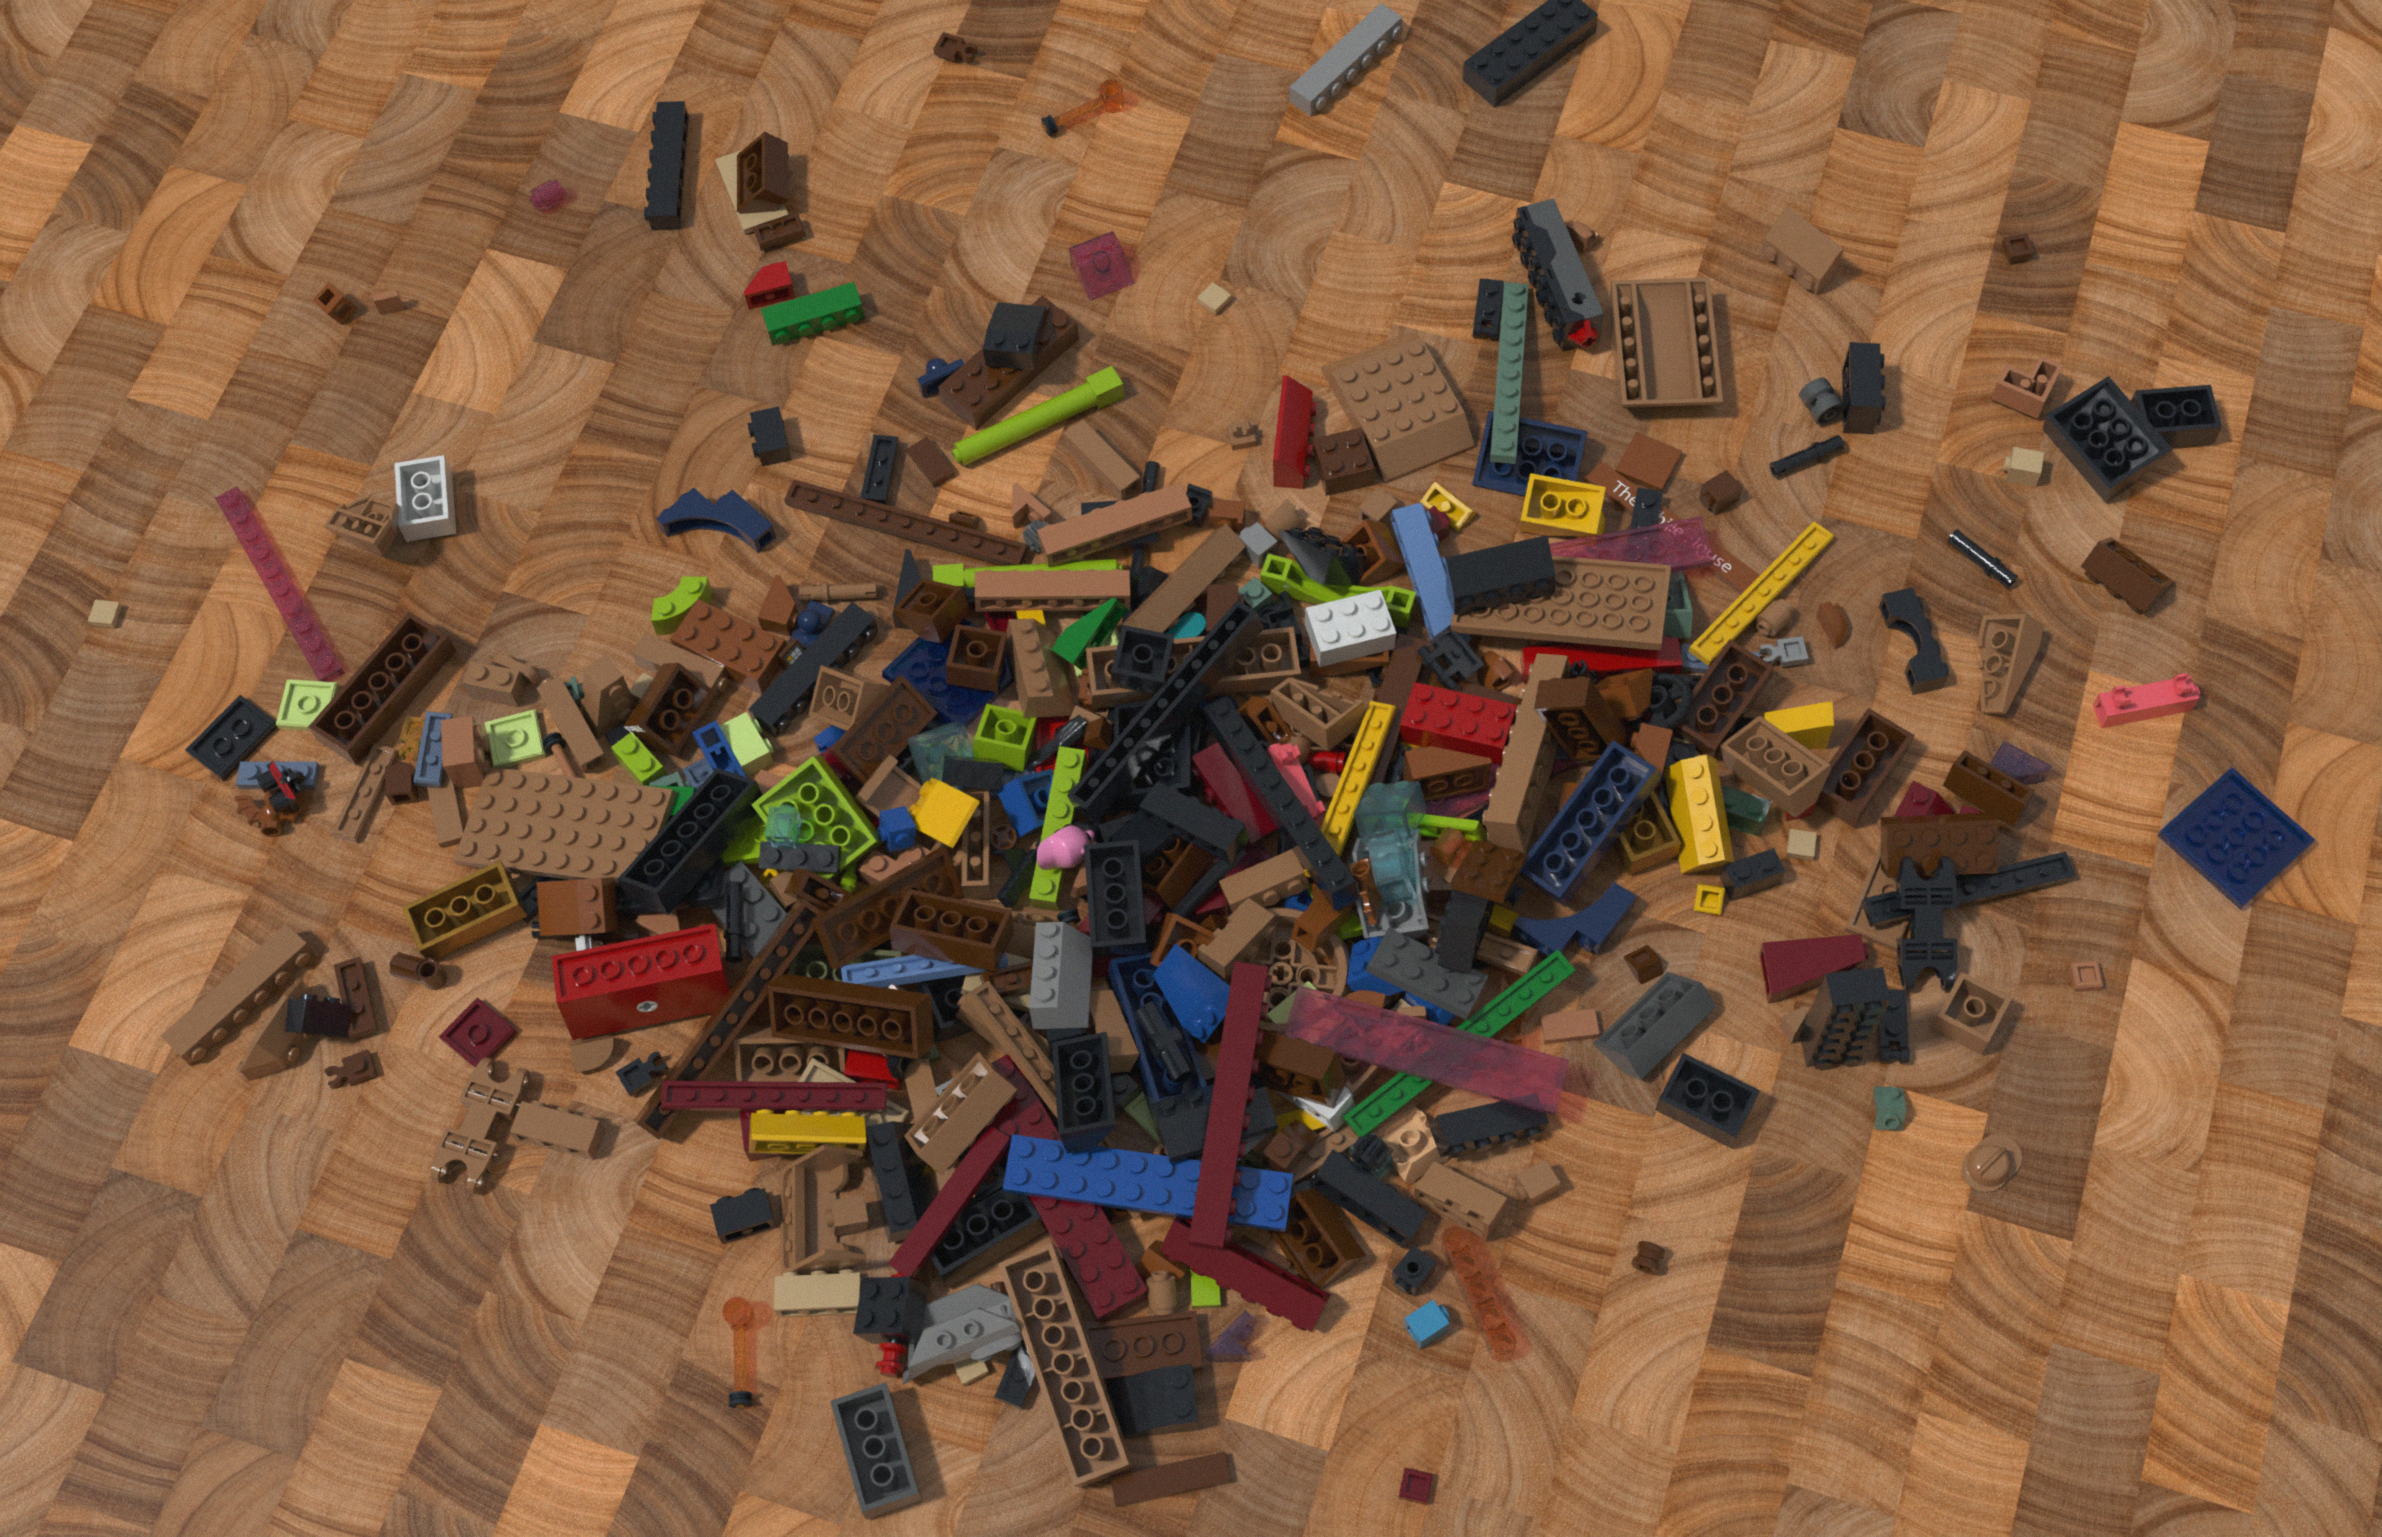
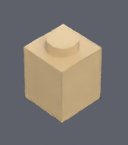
(2023, 466)

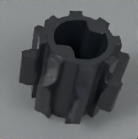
(1370, 1152)

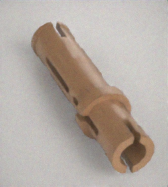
(837, 591)

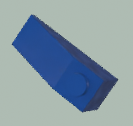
(717, 749)

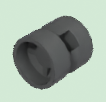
(1821, 401)

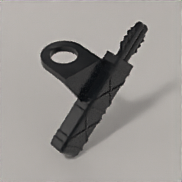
(1022, 868)

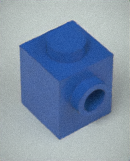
(896, 829)

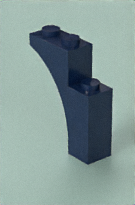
(728, 515)
(1588, 927)

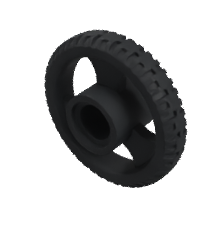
(1662, 704)

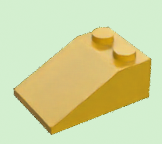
(1561, 507)
(942, 812)

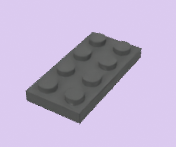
(1416, 970)

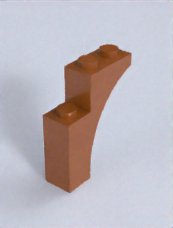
(1319, 920)

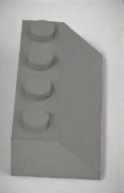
(1060, 977)

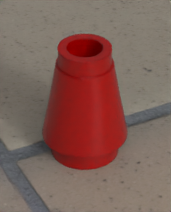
(1328, 761)

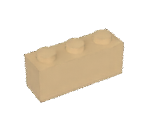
(817, 1294)

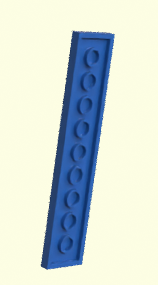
(1138, 1182)

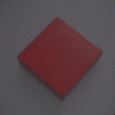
(1415, 1486)

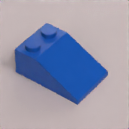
(1193, 992)

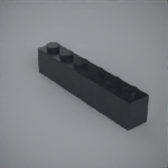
(667, 166)
(796, 686)

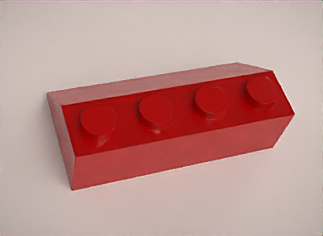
(1293, 435)

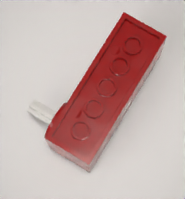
(640, 981)

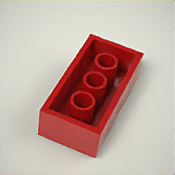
(1457, 722)

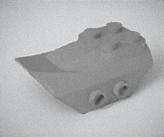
(1404, 917)
(964, 1326)

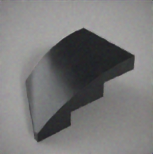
(1281, 615)

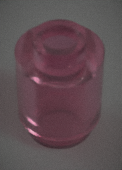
(547, 194)

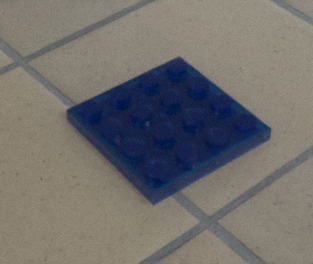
(925, 669)
(2236, 838)

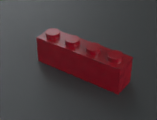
(1230, 793)

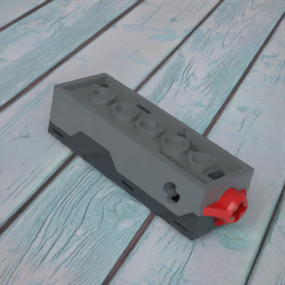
(1557, 275)

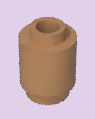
(1774, 617)
(1162, 1293)

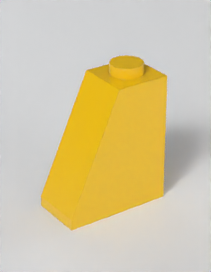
(1806, 724)

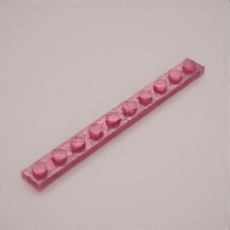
(279, 585)

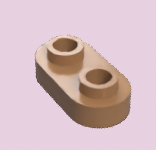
(527, 670)

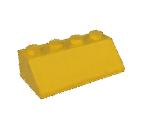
(1698, 814)
(803, 1133)

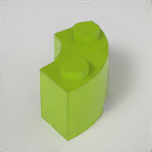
(672, 609)

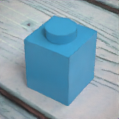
(1427, 1323)

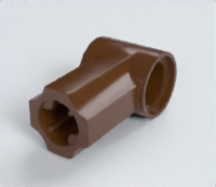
(417, 970)

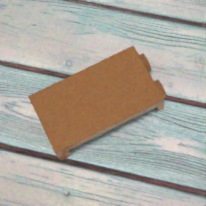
(890, 789)

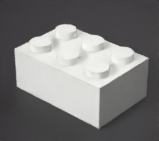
(425, 498)
(1350, 628)

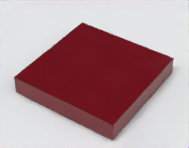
(477, 1033)

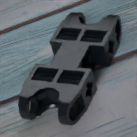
(1926, 923)

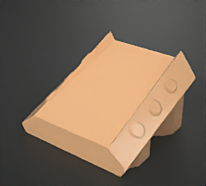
(1410, 1144)

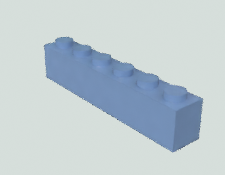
(1424, 566)

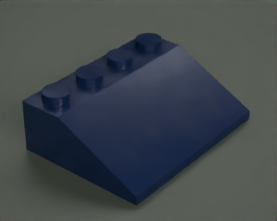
(1541, 450)

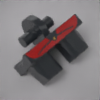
(284, 798)

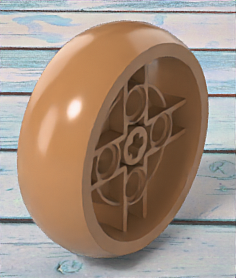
(1299, 964)

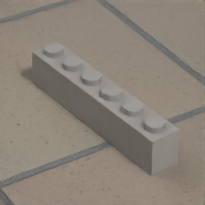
(1345, 59)

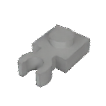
(1787, 651)

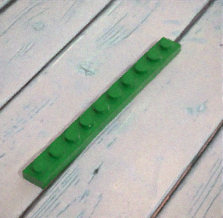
(1486, 1022)

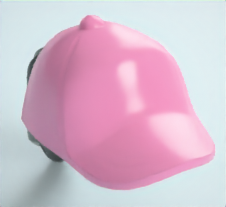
(1065, 846)

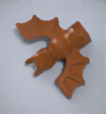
(269, 819)
(1363, 874)

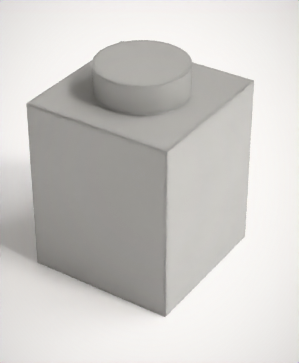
(1258, 544)

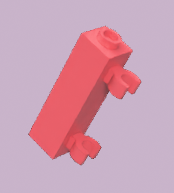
(2146, 701)
(1286, 760)

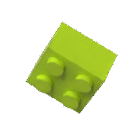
(1005, 737)

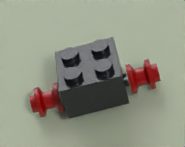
(891, 1314)

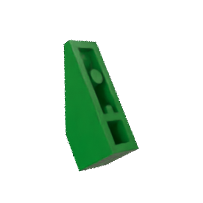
(1089, 632)

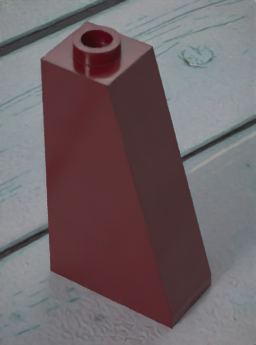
(1802, 963)

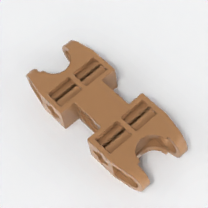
(473, 1143)

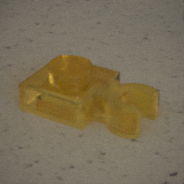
(411, 736)

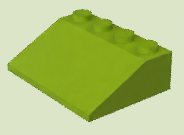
(826, 812)

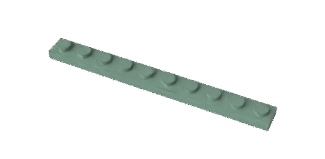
(1509, 373)

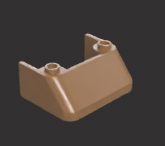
(804, 1197)

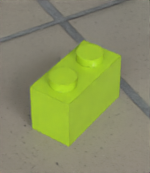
(637, 760)

